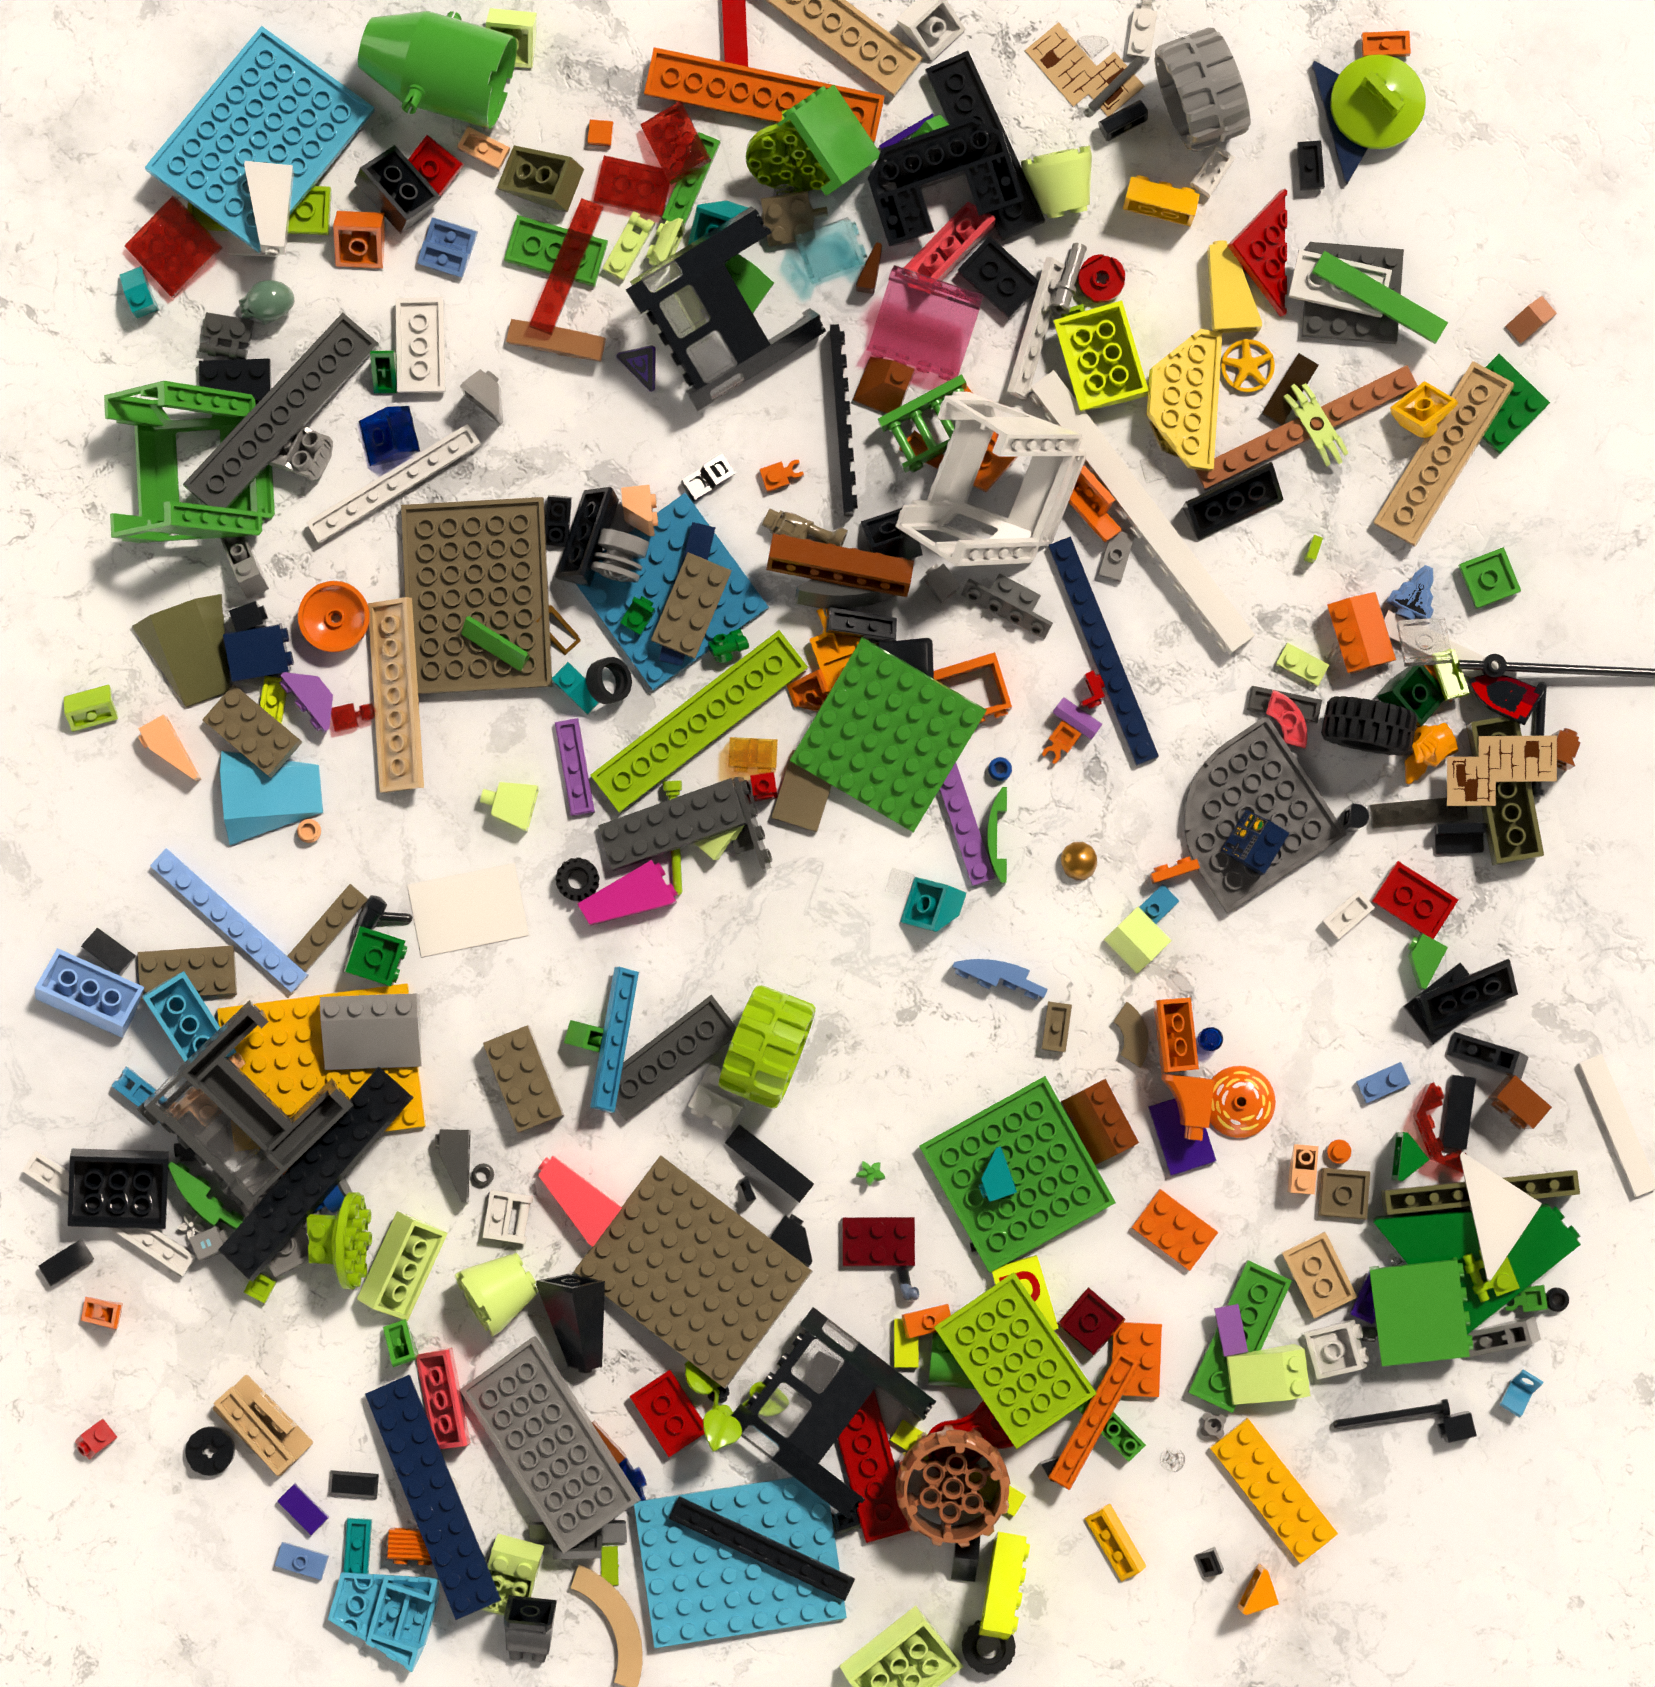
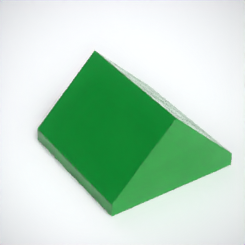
(1407, 1157)

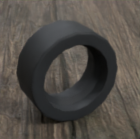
(622, 678)

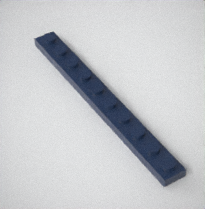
(1103, 651)

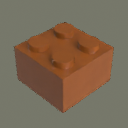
(1519, 1102)

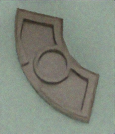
(1134, 1034)

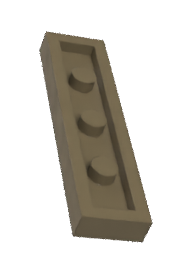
(327, 927)

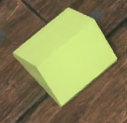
(1137, 940)

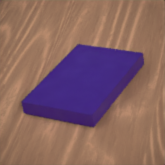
(1179, 1152)

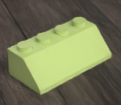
(402, 1266)

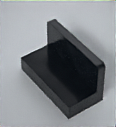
(1459, 838)

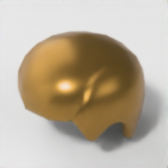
(1079, 860)

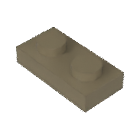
(1056, 1026)

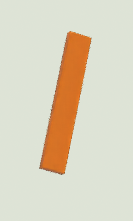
(1094, 1420)

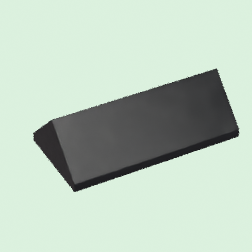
(1233, 501)
(593, 514)
(1467, 995)

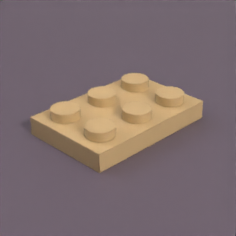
(1319, 1274)

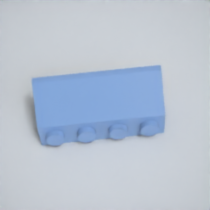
(89, 992)

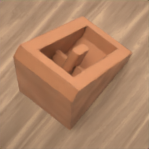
(1531, 319)

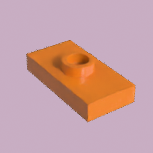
(924, 1320)

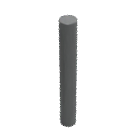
(1116, 83)

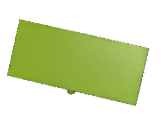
(610, 1564)

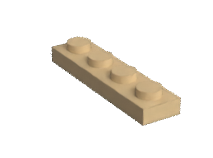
(254, 1431)

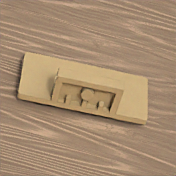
(275, 1418)

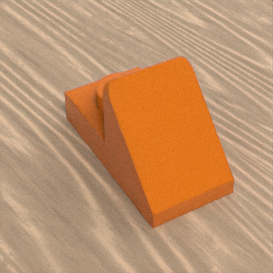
(102, 1312)

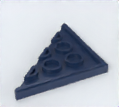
(1348, 152)

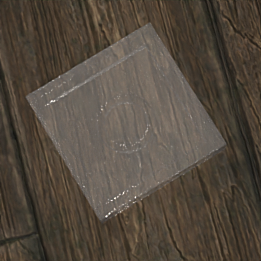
(1424, 642)

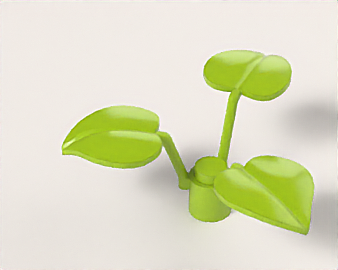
(718, 1424)

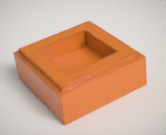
(600, 132)

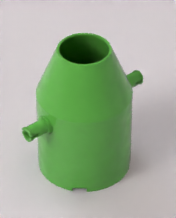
(440, 64)

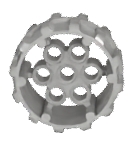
(1202, 89)

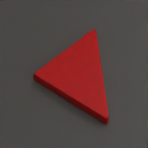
(1264, 252)

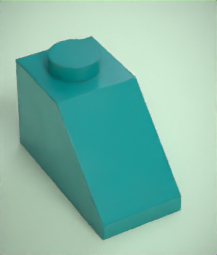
(138, 292)
(575, 687)
(997, 1179)

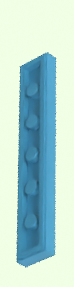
(614, 1039)

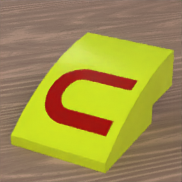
(1032, 1278)

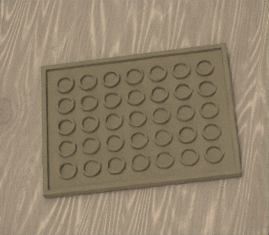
(485, 565)
(694, 1271)

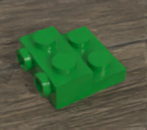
(375, 956)

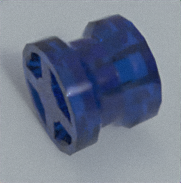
(1213, 1041)

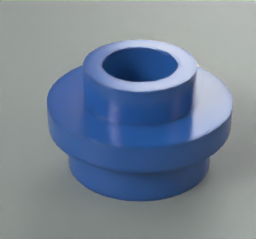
(1000, 761)

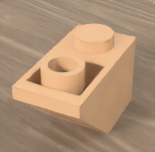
(638, 506)
(1303, 1169)

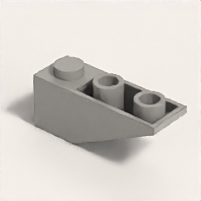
(245, 565)

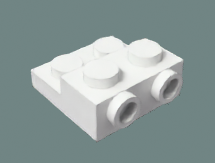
(714, 1101)
(1337, 1349)

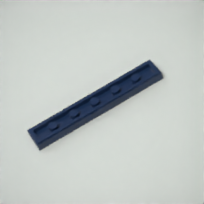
(699, 544)

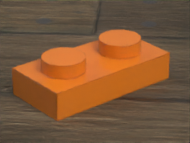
(1386, 43)
(1183, 866)

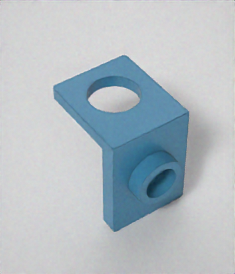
(1519, 1393)

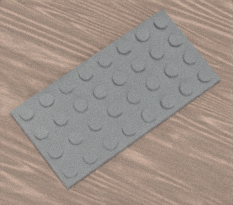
(550, 1444)

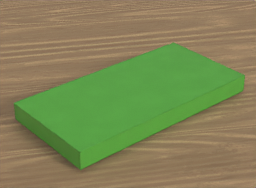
(538, 245)

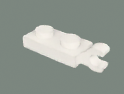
(1142, 31)

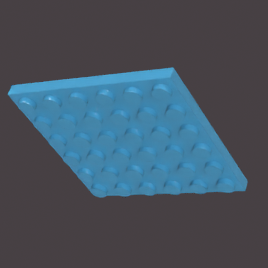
(660, 569)

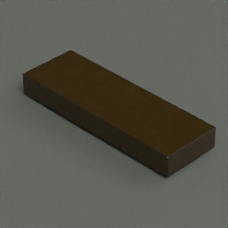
(1298, 374)

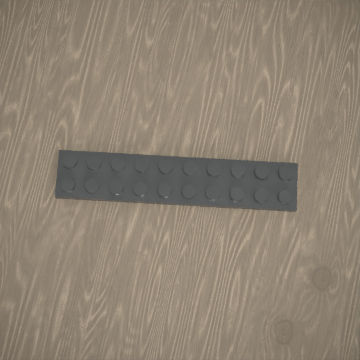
(281, 413)

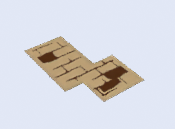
(1077, 74)
(1500, 759)

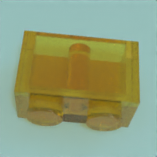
(753, 754)

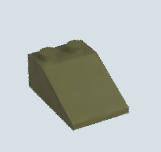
(541, 177)

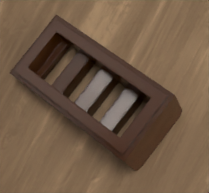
(868, 277)

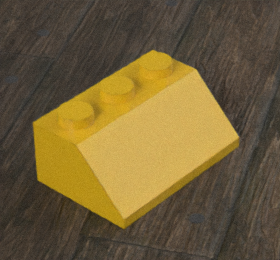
(1161, 200)

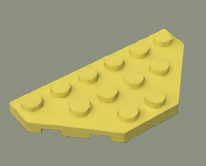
(1185, 398)

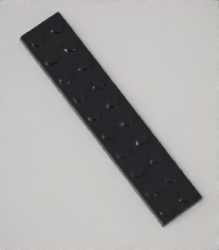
(315, 1175)

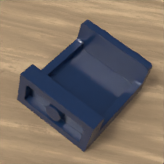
(258, 652)

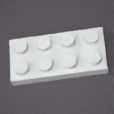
(1314, 289)
(420, 345)

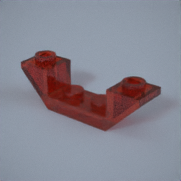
(1430, 1099)

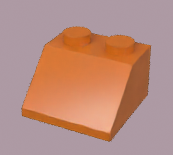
(359, 239)

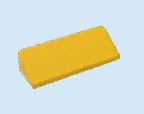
(1115, 1542)

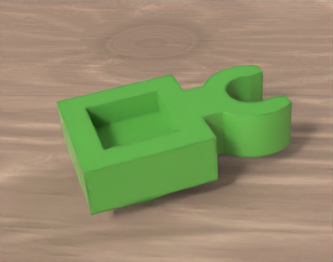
(1531, 1298)

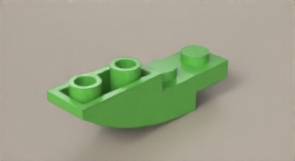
(195, 1194)
(1119, 1435)

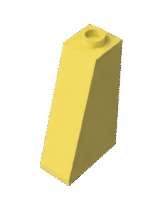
(1230, 294)

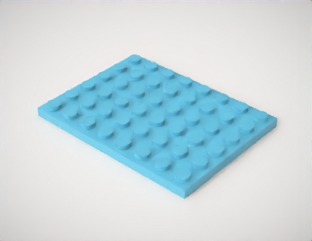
(263, 110)
(715, 1592)

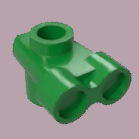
(724, 645)

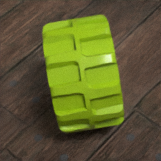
(766, 1046)

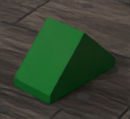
(384, 371)

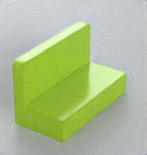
(90, 708)

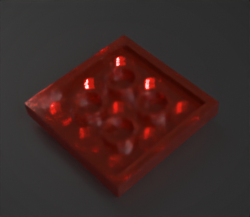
(173, 246)

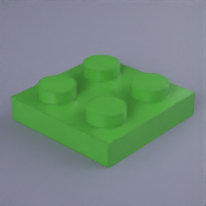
(1489, 578)

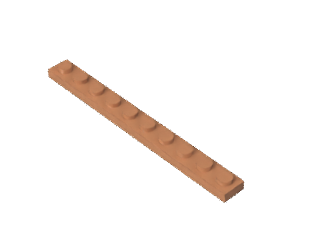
(1294, 432)

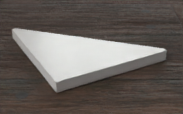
(1498, 1212)

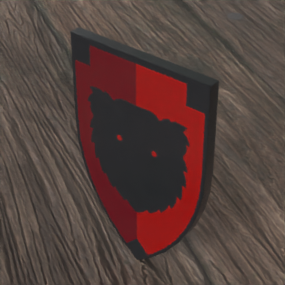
(1506, 696)

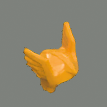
(1429, 747)

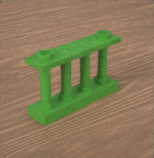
(913, 411)

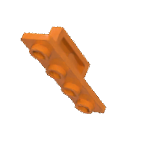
(1092, 503)

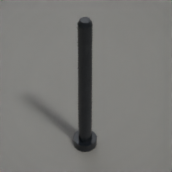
(1539, 731)
(1443, 1408)

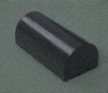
(1123, 120)
(1355, 817)

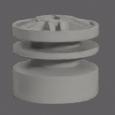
(620, 555)

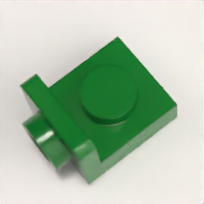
(638, 615)

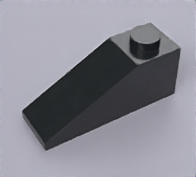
(1488, 1055)

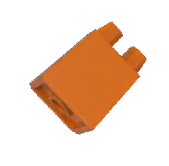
(1193, 1101)

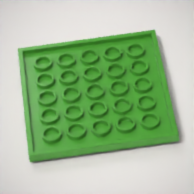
(888, 734)
(1047, 1163)

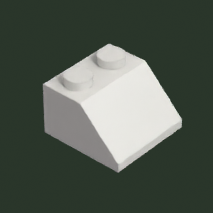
(931, 25)

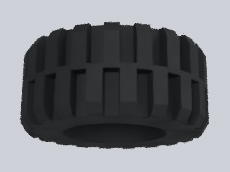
(1369, 725)

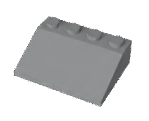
(371, 1031)

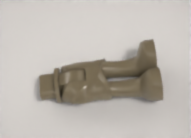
(799, 527)

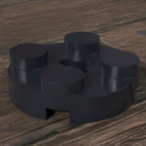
(218, 1439)

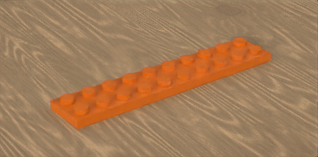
(745, 89)

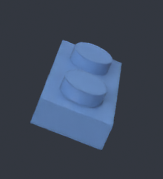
(1383, 1082)

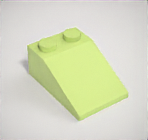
(1268, 1375)

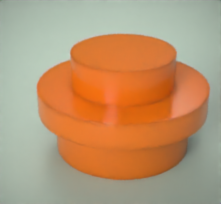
(1339, 1151)

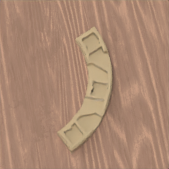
(621, 1619)

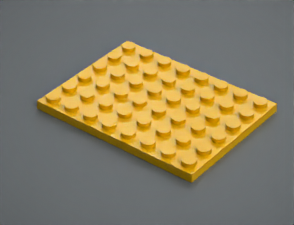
(289, 1057)

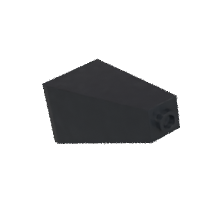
(577, 1317)

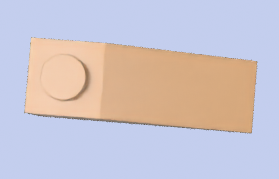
(164, 741)

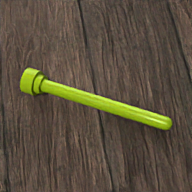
(673, 790)

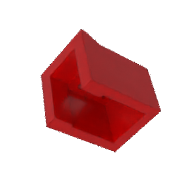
(764, 786)

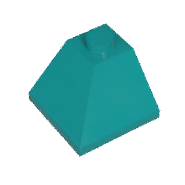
(712, 215)
(932, 904)

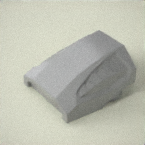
(305, 454)

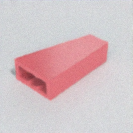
(581, 1201)

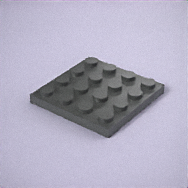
(1341, 324)

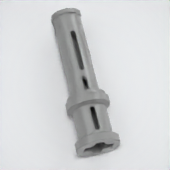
(1065, 288)

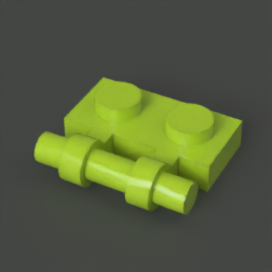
(1502, 1282)

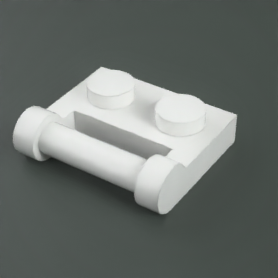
(499, 1216)

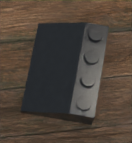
(118, 1188)

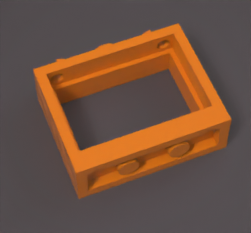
(976, 664)

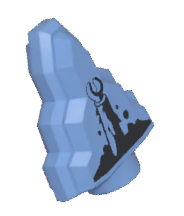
(1414, 597)

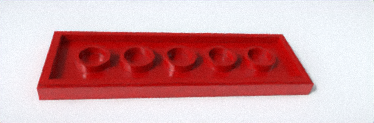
(872, 1472)

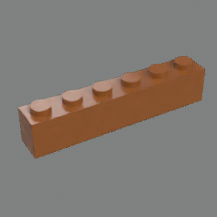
(840, 565)

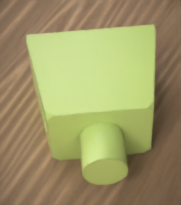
(512, 803)

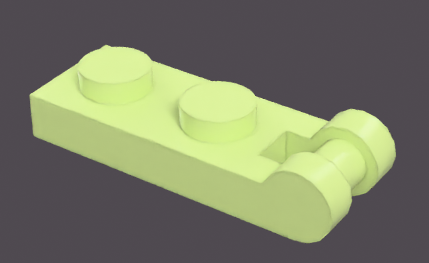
(628, 246)

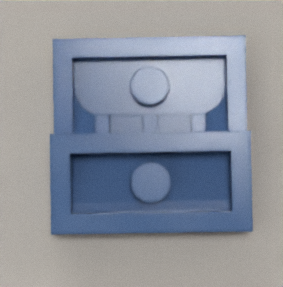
(447, 247)

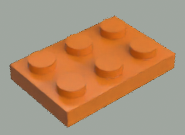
(1174, 1229)
(1144, 1344)

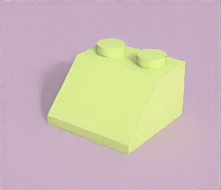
(519, 25)

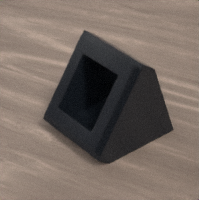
(1049, 1464)
(846, 1525)
(1210, 1562)

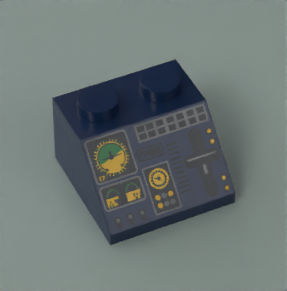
(1255, 842)

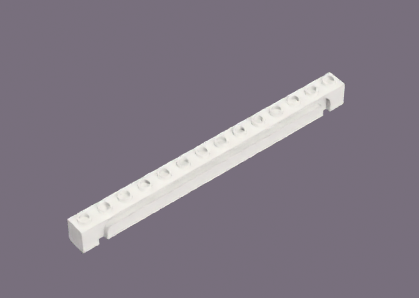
(1145, 517)

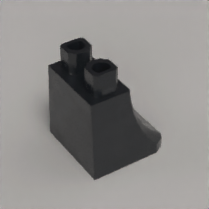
(913, 651)
(529, 1626)

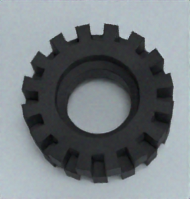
(572, 865)

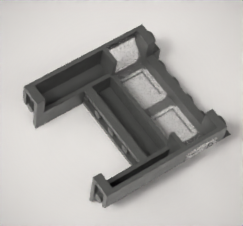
(233, 1120)

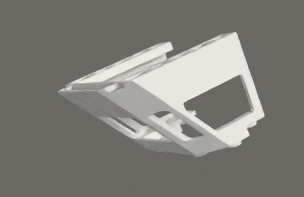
(1040, 499)

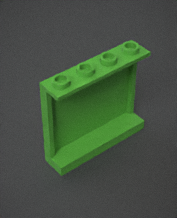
(832, 135)
(1421, 1312)

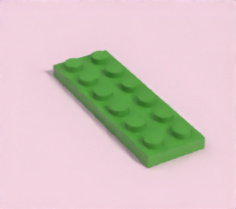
(1259, 1298)

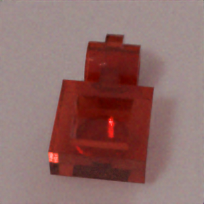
(345, 716)

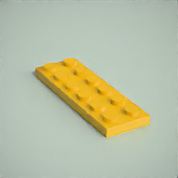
(1273, 1490)

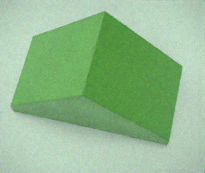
(400, 1343)

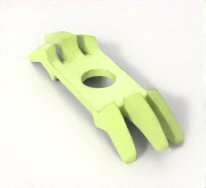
(1322, 437)

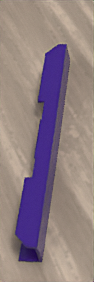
(905, 133)

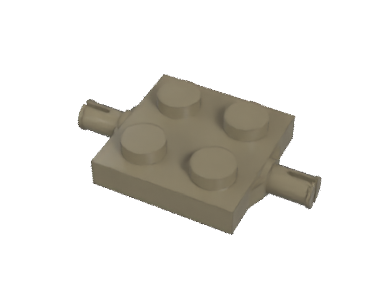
(789, 216)

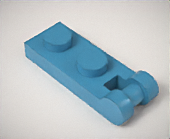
(139, 1091)

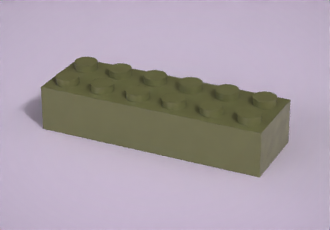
(1513, 822)

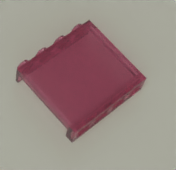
(925, 323)

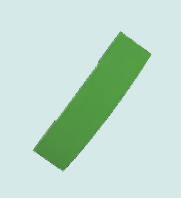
(999, 865)

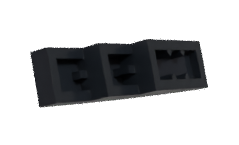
(769, 1163)

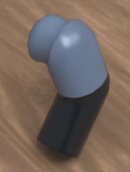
(909, 1293)

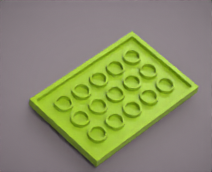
(1015, 1360)

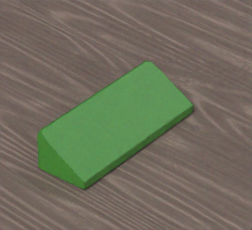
(495, 643)

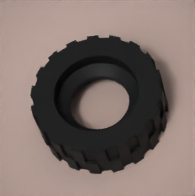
(982, 1664)

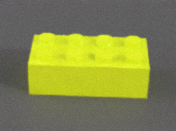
(1003, 1585)

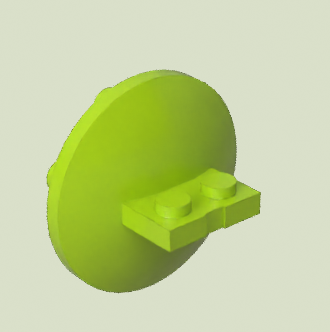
(1378, 101)
(782, 157)
(342, 1240)

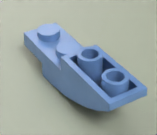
(990, 971)

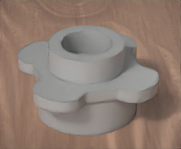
(1218, 1429)

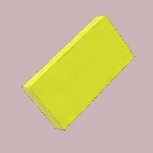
(905, 1349)

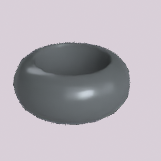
(474, 1174)

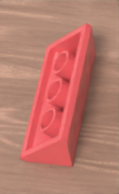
(952, 243)
(443, 1398)

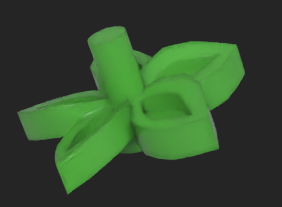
(871, 1173)

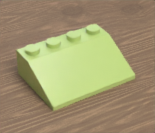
(903, 1656)

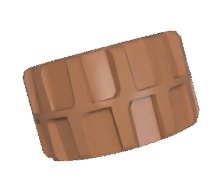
(990, 1511)

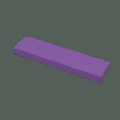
(574, 767)

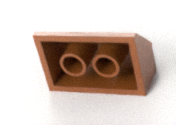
(1100, 1121)

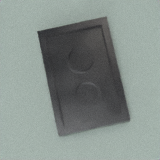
(999, 277)
(238, 375)
(1413, 1010)

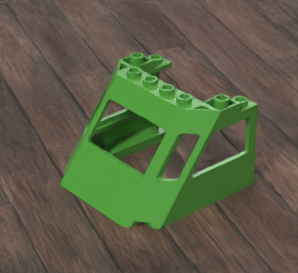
(158, 469)

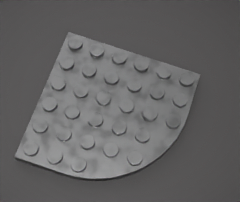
(1264, 777)

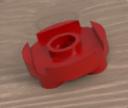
(1097, 291)

